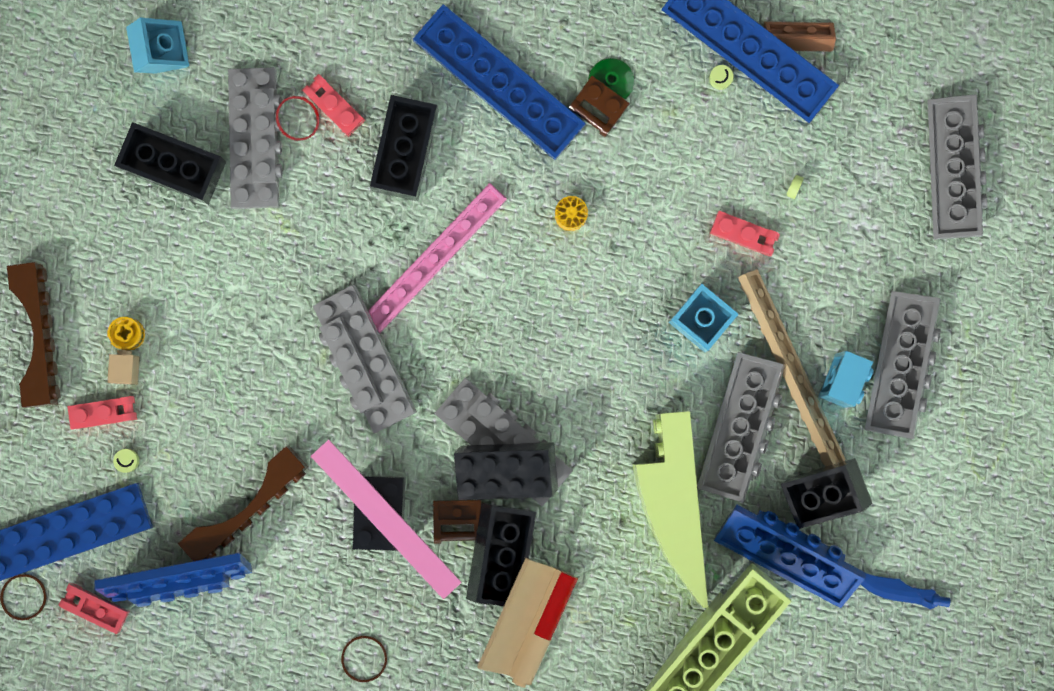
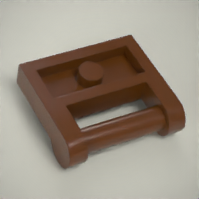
(604, 100)
(455, 513)

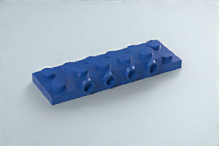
(791, 554)
(175, 580)

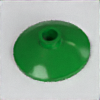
(620, 70)

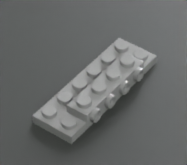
(254, 138)
(956, 167)
(362, 359)
(904, 365)
(483, 422)
(742, 427)

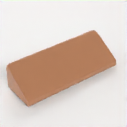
(804, 35)

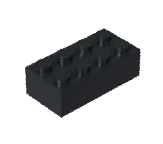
(404, 148)
(170, 163)
(506, 471)
(499, 552)

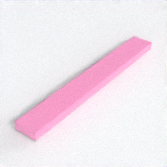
(436, 256)
(386, 519)

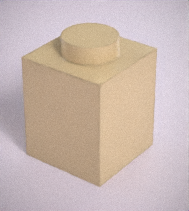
(123, 368)

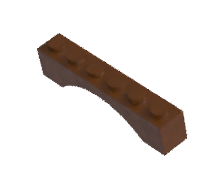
(39, 383)
(280, 472)

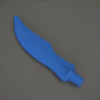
(899, 591)

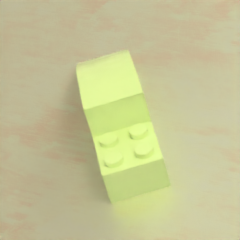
(671, 501)
(723, 634)

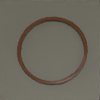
(2, 593)
(343, 665)

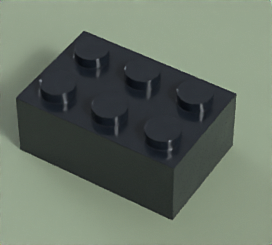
(826, 493)
(365, 533)

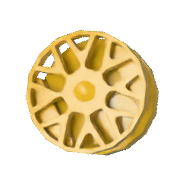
(571, 213)
(126, 333)

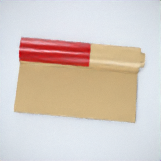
(528, 622)

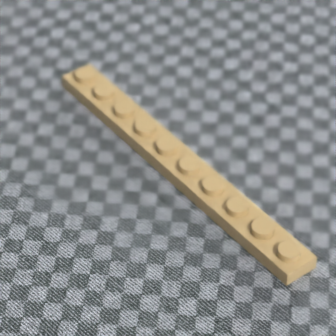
(793, 373)

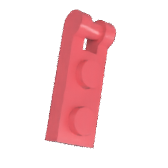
(334, 106)
(744, 233)
(101, 413)
(94, 608)

